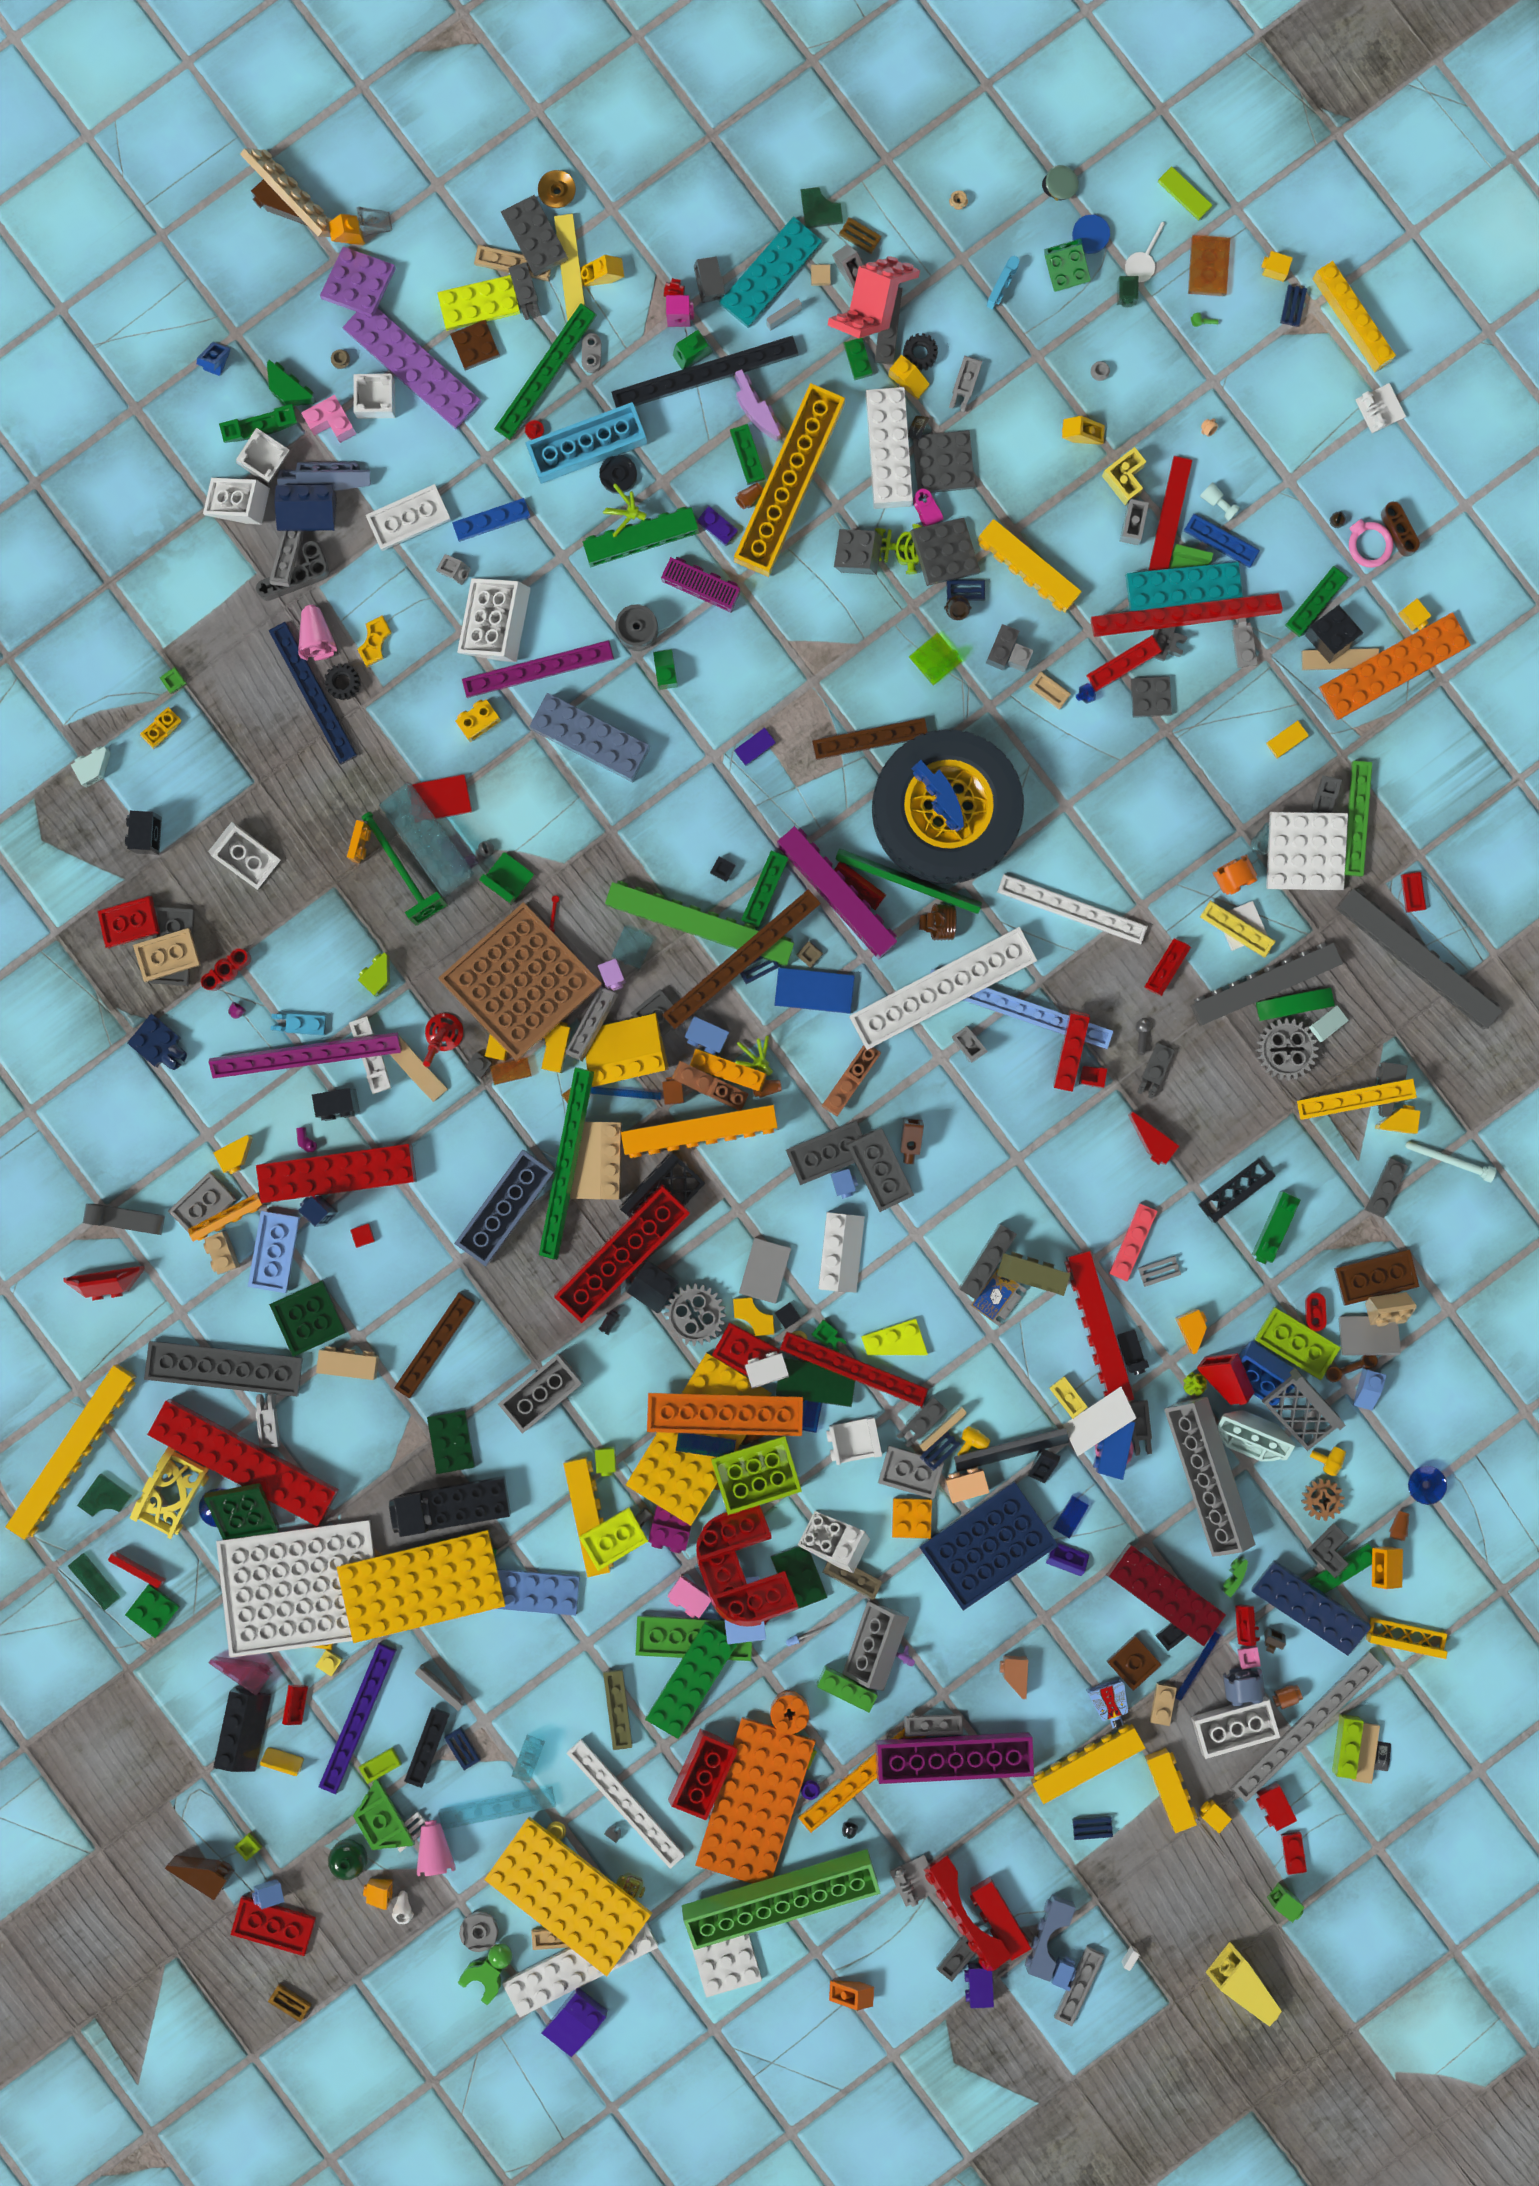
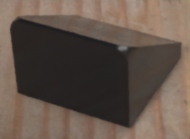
(787, 1315)

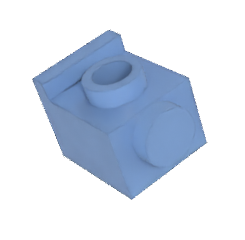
(1063, 1973)

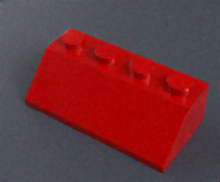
(702, 1774)

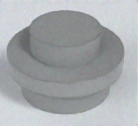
(1100, 371)

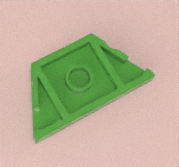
(381, 1821)

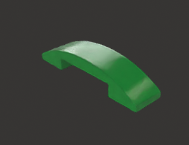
(269, 423)
(1295, 1004)

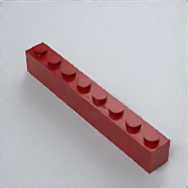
(1098, 1323)

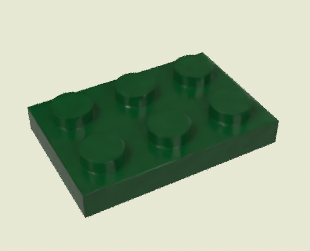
(451, 1442)
(801, 1575)

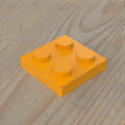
(360, 836)
(911, 1518)

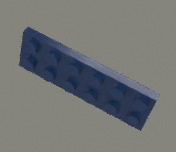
(1311, 1608)

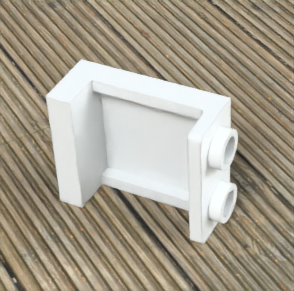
(854, 1440)

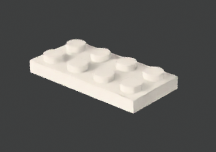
(408, 517)

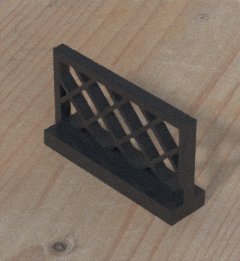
(655, 1178)

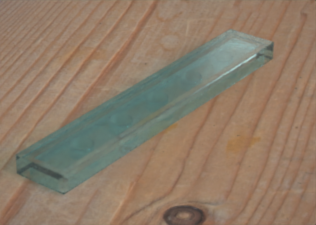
(497, 1808)

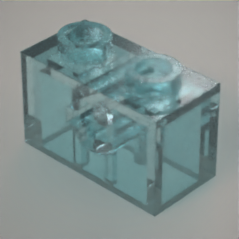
(528, 1758)

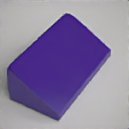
(1068, 1559)

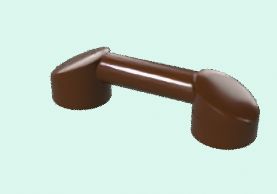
(1334, 1374)

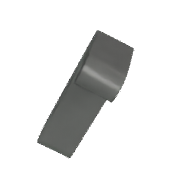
(295, 584)
(123, 1218)

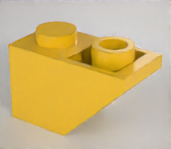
(602, 271)

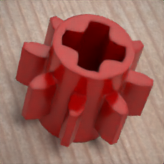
(674, 288)

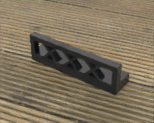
(1240, 1196)

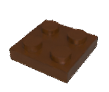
(475, 345)
(1133, 1662)

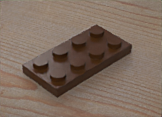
(1376, 1277)

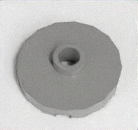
(473, 1940)

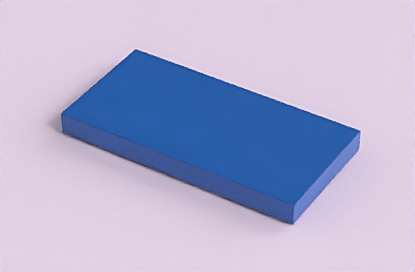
(814, 990)

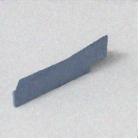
(339, 474)

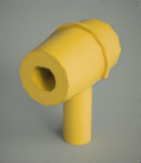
(973, 1438)
(1333, 1462)

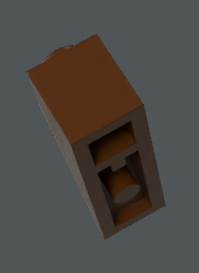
(272, 202)

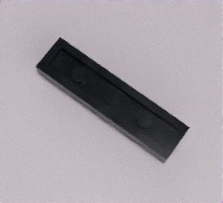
(427, 1747)

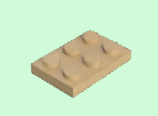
(166, 955)

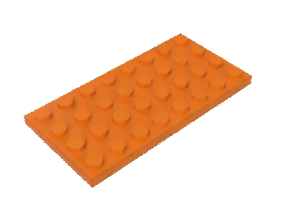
(755, 1802)

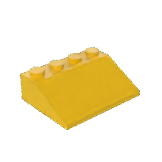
(627, 1050)

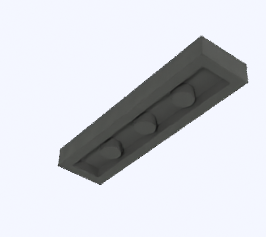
(887, 338)

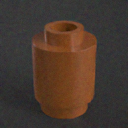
(1287, 1696)

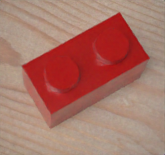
(1276, 1806)

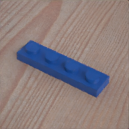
(491, 519)

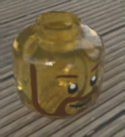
(631, 1884)

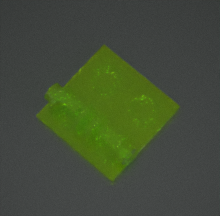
(935, 658)

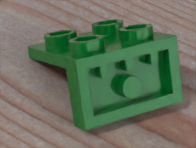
(1067, 265)
(507, 878)

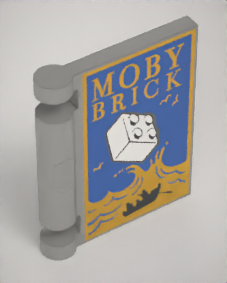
(998, 1298)

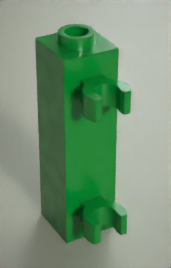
(1275, 1228)

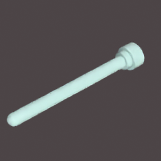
(1487, 1173)

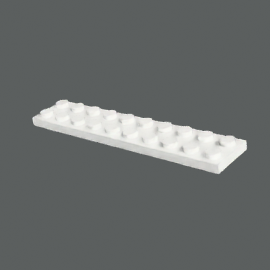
(943, 988)

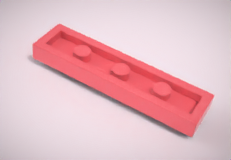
(1133, 1242)

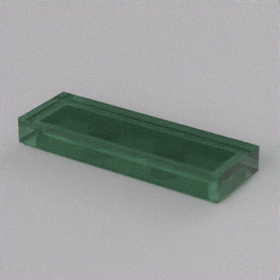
(94, 1581)

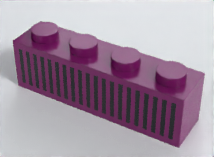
(701, 584)

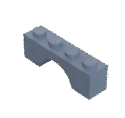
(1057, 1915)

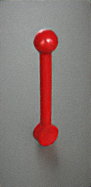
(555, 899)

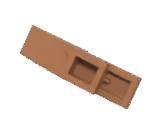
(850, 1080)
(710, 1086)

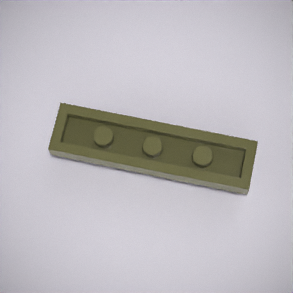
(617, 1709)

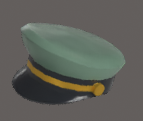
(1060, 183)

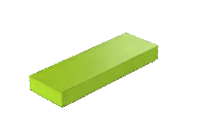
(1184, 193)

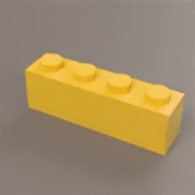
(1171, 1792)

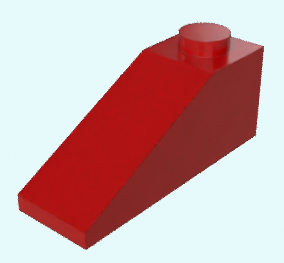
(1155, 1142)

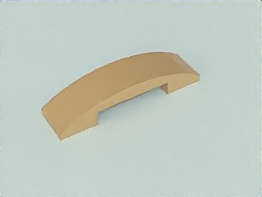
(418, 1072)

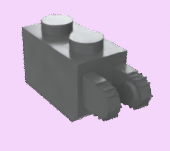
(1387, 1074)
(923, 1420)

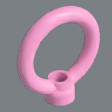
(1357, 529)

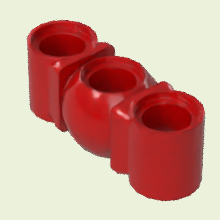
(234, 965)

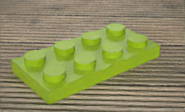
(1297, 1343)

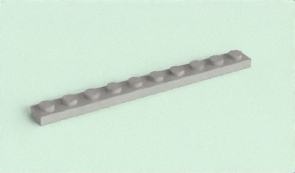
(1307, 1726)

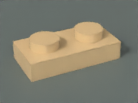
(1163, 1704)

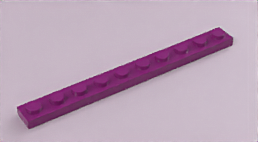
(305, 1055)

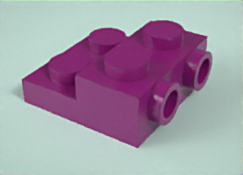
(669, 1531)

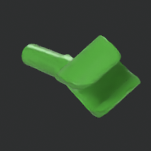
(1197, 320)

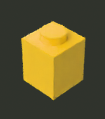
(1276, 266)
(1415, 615)
(1214, 1815)

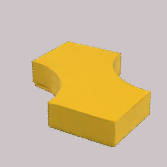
(376, 634)
(760, 1322)

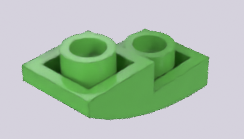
(1238, 1569)

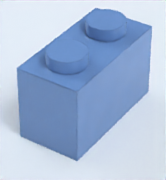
(706, 1035)

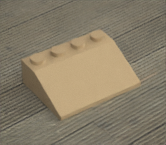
(599, 1162)

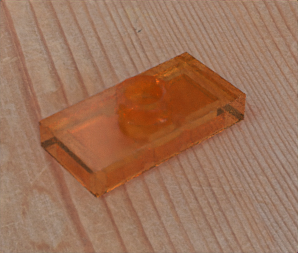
(510, 1071)

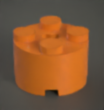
(1235, 874)
(780, 1717)

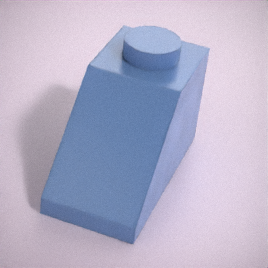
(1369, 1389)

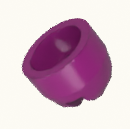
(236, 1010)

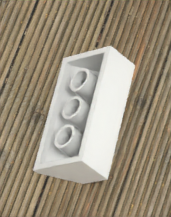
(841, 1252)

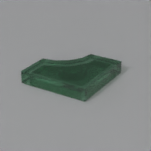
(819, 210)
(103, 1495)

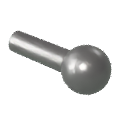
(1143, 1027)

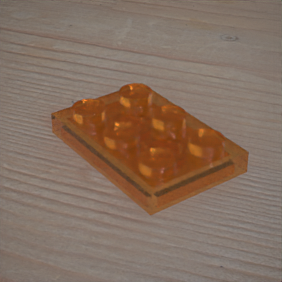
(1208, 265)

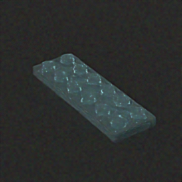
(426, 839)

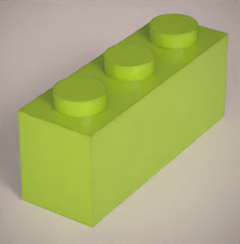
(1347, 1746)

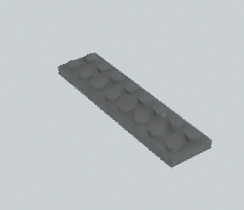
(223, 1368)

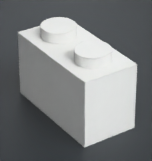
(766, 1370)

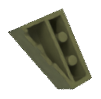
(1033, 1274)

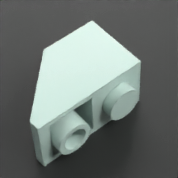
(92, 767)

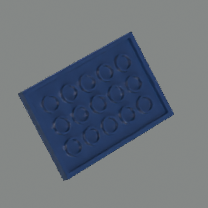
(988, 1545)

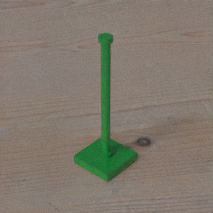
(425, 907)

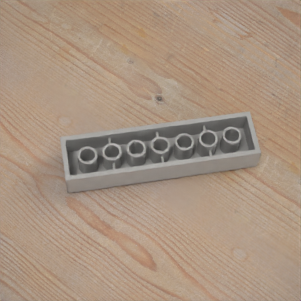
(1209, 1477)

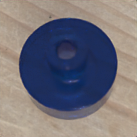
(1086, 693)

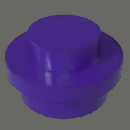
(810, 1789)

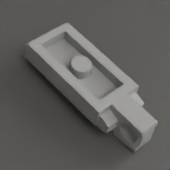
(1244, 644)

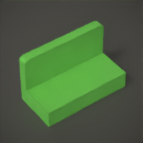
(1189, 557)

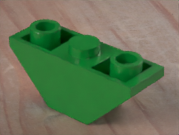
(286, 386)

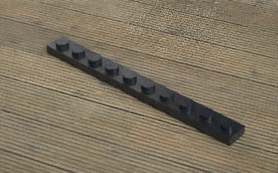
(706, 372)

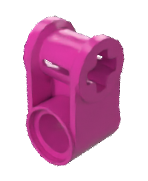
(928, 512)

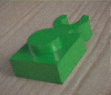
(826, 1334)

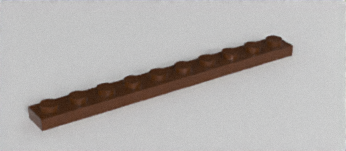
(741, 959)

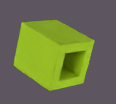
(605, 1461)

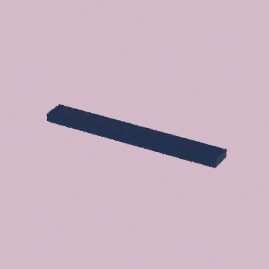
(313, 693)

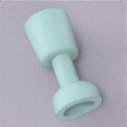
(1214, 496)

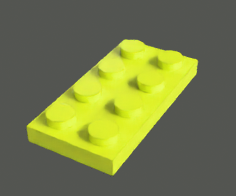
(478, 302)

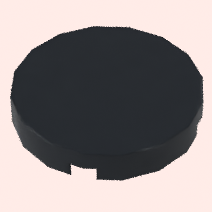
(618, 471)

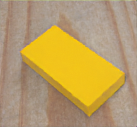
(1287, 739)

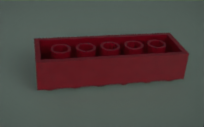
(1166, 1594)

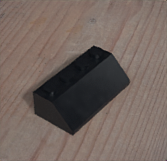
(242, 1731)

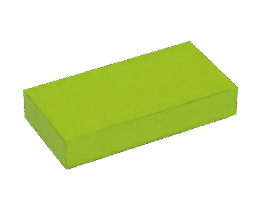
(380, 1765)

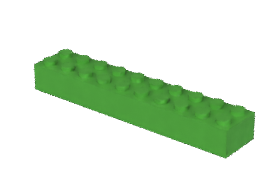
(780, 1899)

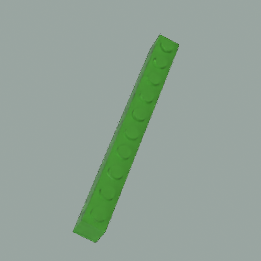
(691, 920)

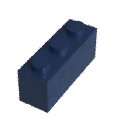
(317, 1210)

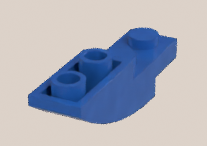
(946, 799)

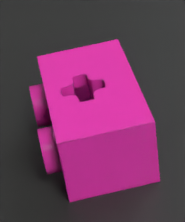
(679, 310)

